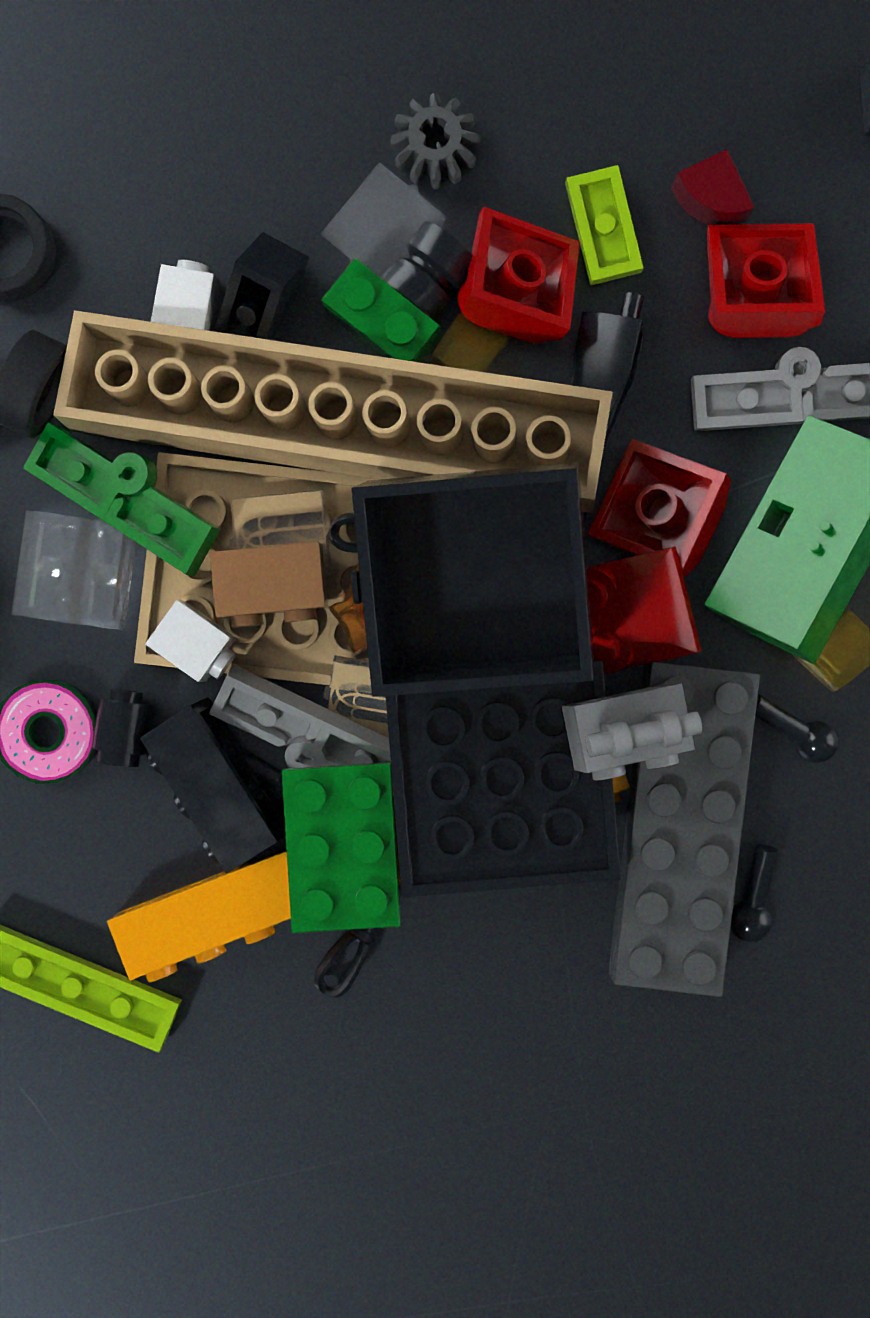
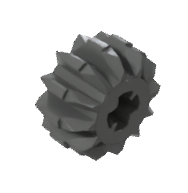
(431, 121)

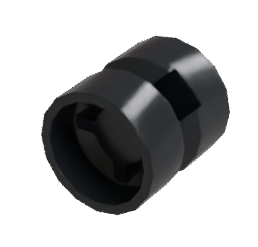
(434, 265)

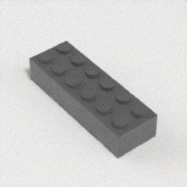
(686, 841)

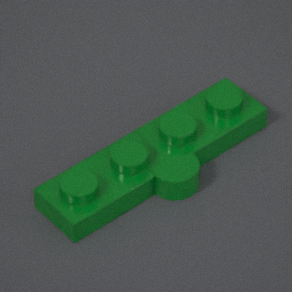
(123, 496)

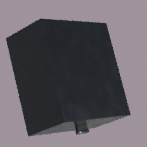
(473, 580)

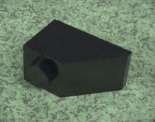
(261, 289)

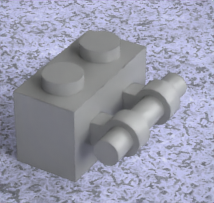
(630, 729)

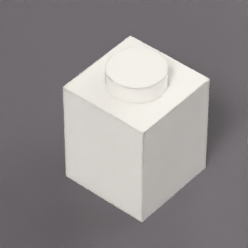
(186, 296)
(193, 642)

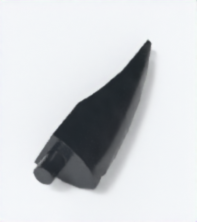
(610, 353)

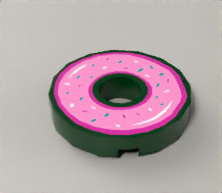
(18, 743)

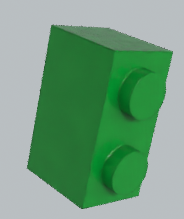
(380, 315)

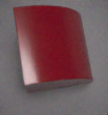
(713, 191)

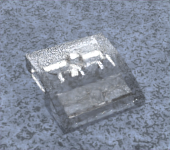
(74, 571)

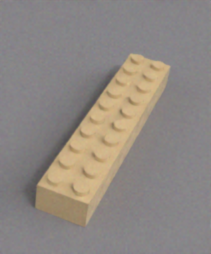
(319, 405)

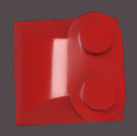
(520, 279)
(764, 280)
(661, 504)
(640, 611)

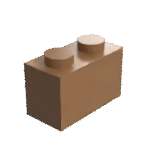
(269, 582)

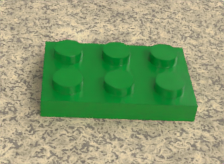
(341, 847)

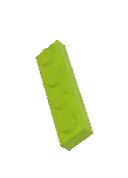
(85, 990)

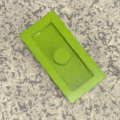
(604, 225)

